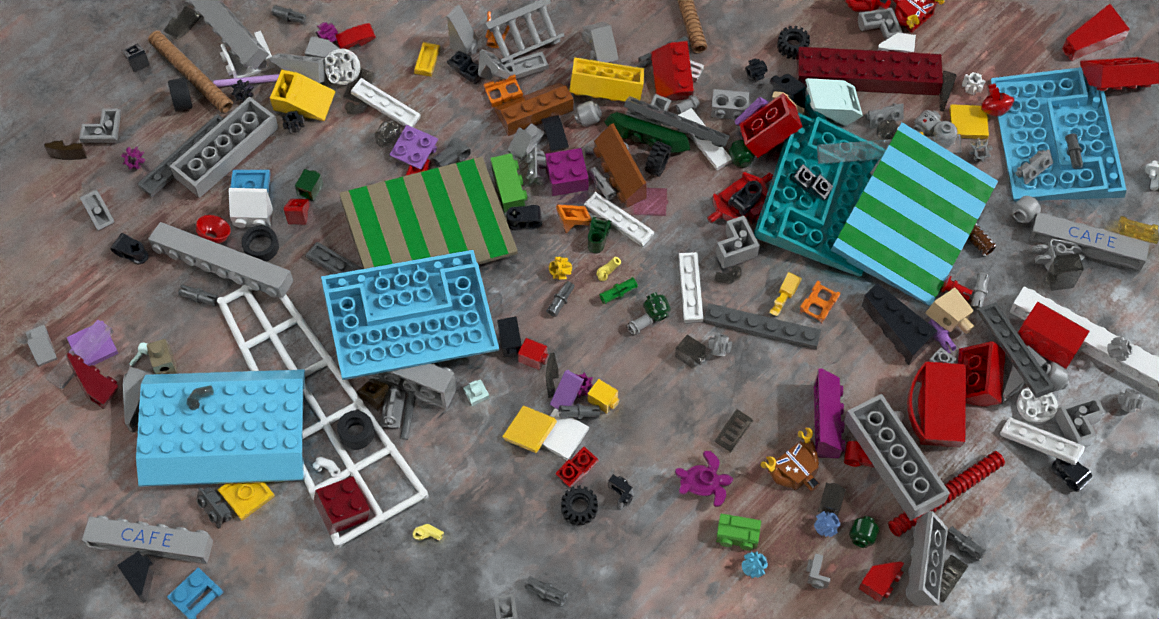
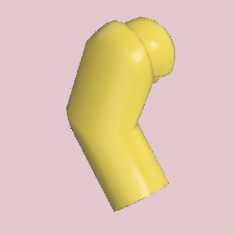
(426, 531)

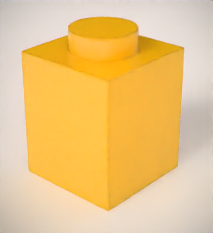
(603, 395)

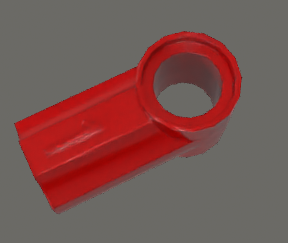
(855, 455)

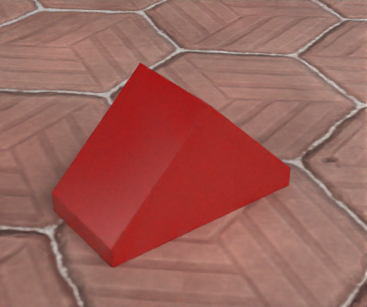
(297, 211)

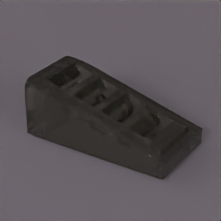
(946, 89)
(744, 418)
(959, 566)

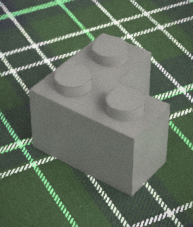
(601, 40)
(740, 243)
(1077, 418)

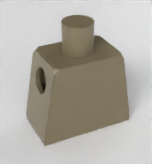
(161, 356)

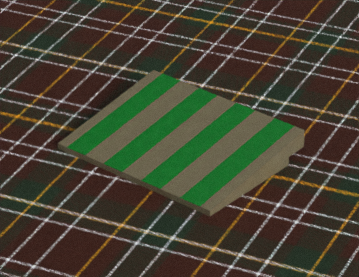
(429, 216)

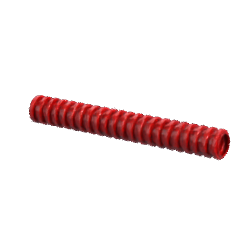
(956, 486)

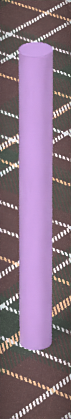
(252, 80)

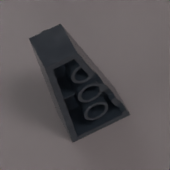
(899, 323)

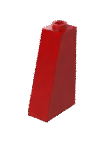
(1096, 34)

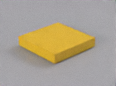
(969, 121)
(529, 429)
(246, 497)

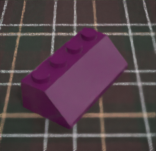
(828, 415)

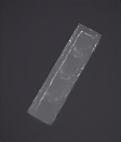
(85, 348)

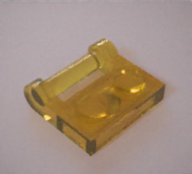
(1138, 230)

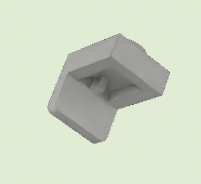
(816, 580)

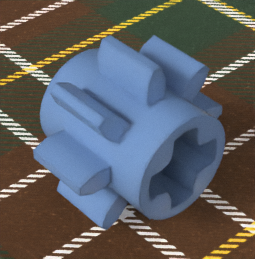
(827, 524)

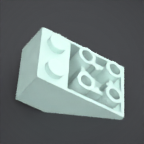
(834, 99)

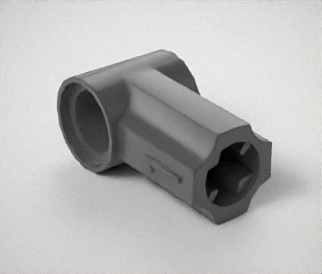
(455, 151)

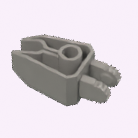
(1052, 249)

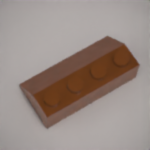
(535, 106)
(620, 167)

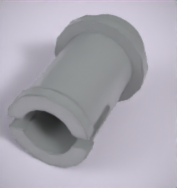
(691, 102)
(635, 326)

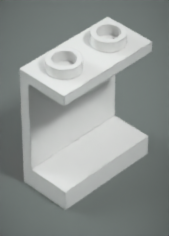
(237, 69)

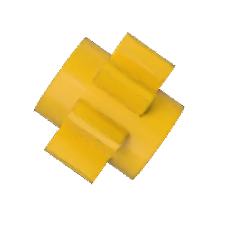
(560, 268)

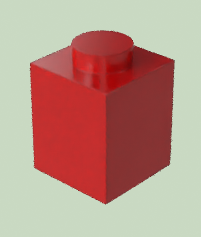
(533, 354)

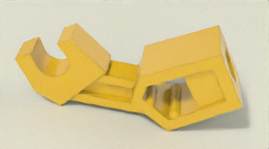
(787, 290)

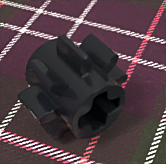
(756, 69)
(242, 94)
(293, 122)

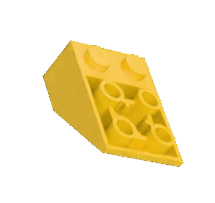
(301, 94)

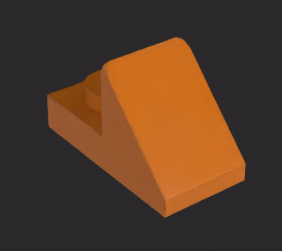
(572, 215)

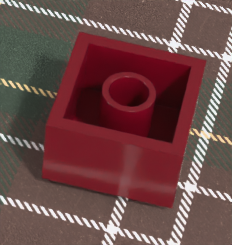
(341, 505)

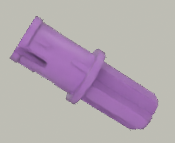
(943, 337)

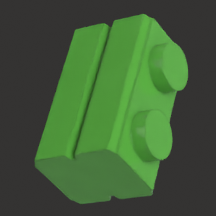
(738, 532)

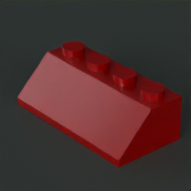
(1121, 72)

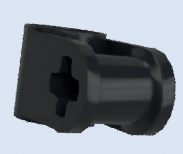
(744, 200)
(525, 217)
(129, 249)
(1073, 475)

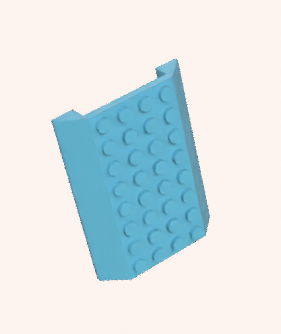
(235, 436)

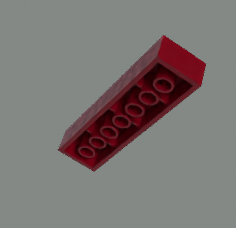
(873, 69)

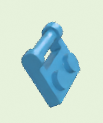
(191, 590)

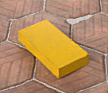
(427, 59)

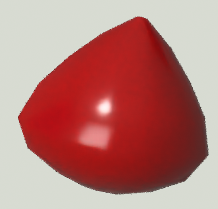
(996, 103)

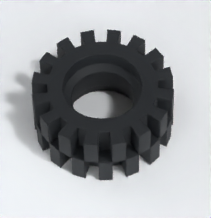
(792, 34)
(658, 158)
(579, 493)

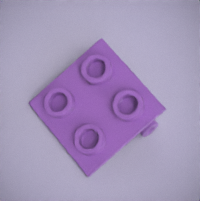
(414, 147)

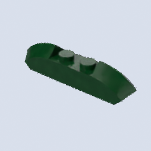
(647, 132)

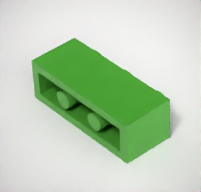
(508, 181)

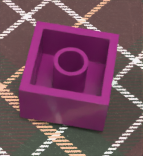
(567, 172)

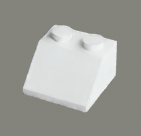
(250, 207)

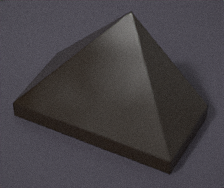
(373, 392)

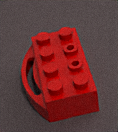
(940, 404)

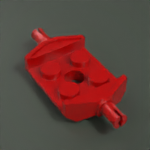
(721, 200)

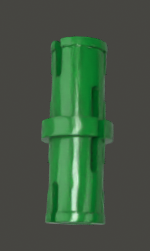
(618, 290)

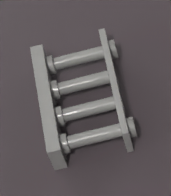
(509, 19)

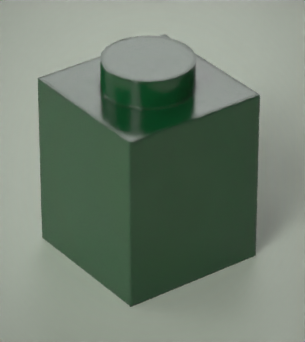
(309, 184)

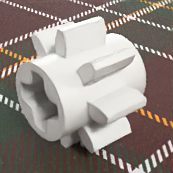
(973, 83)

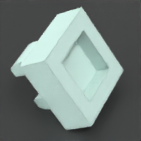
(476, 392)

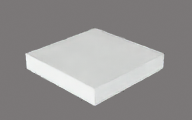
(565, 436)

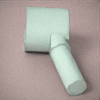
(142, 349)

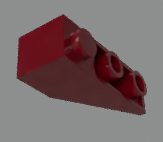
(94, 385)

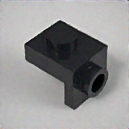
(622, 488)

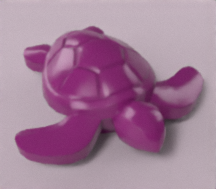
(704, 480)

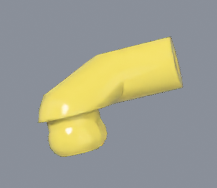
(608, 268)

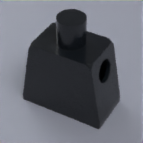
(791, 87)

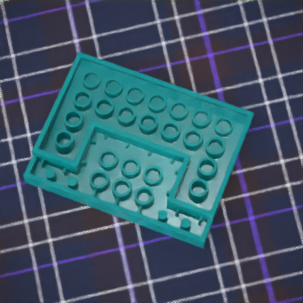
(800, 220)

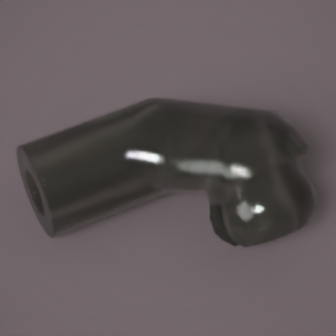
(729, 278)
(197, 394)

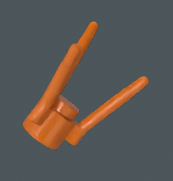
(491, 41)

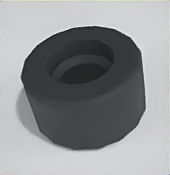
(180, 94)
(358, 441)

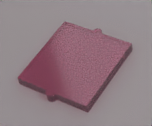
(654, 204)

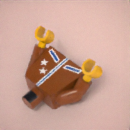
(797, 465)

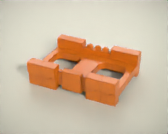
(501, 86)
(814, 299)

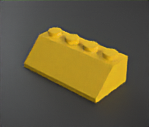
(606, 80)

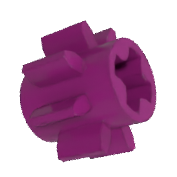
(327, 31)
(133, 153)
(586, 385)

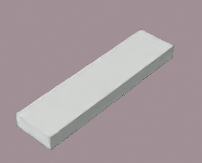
(385, 103)
(716, 155)
(620, 219)
(690, 287)
(1042, 441)

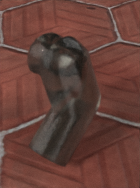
(356, 109)

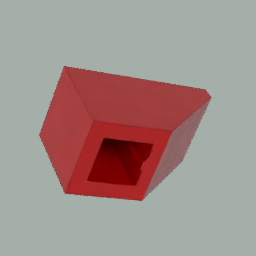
(880, 578)

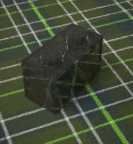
(1064, 272)

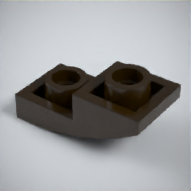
(69, 152)

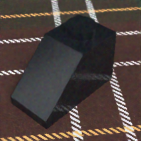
(509, 336)
(138, 574)

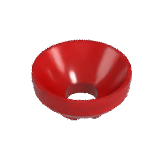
(213, 225)

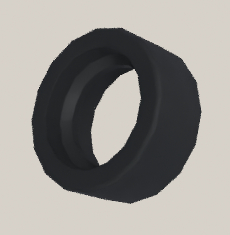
(260, 231)

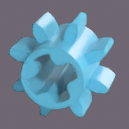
(754, 564)

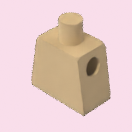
(951, 312)

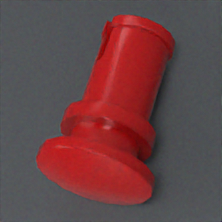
(949, 285)

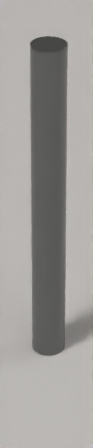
(408, 416)

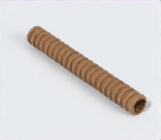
(692, 25)
(190, 71)

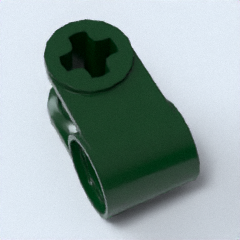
(598, 232)

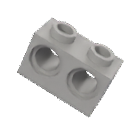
(732, 103)

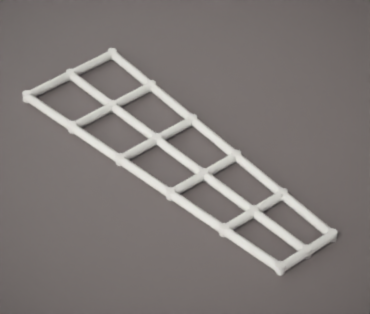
(324, 422)

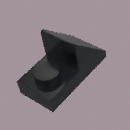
(136, 57)

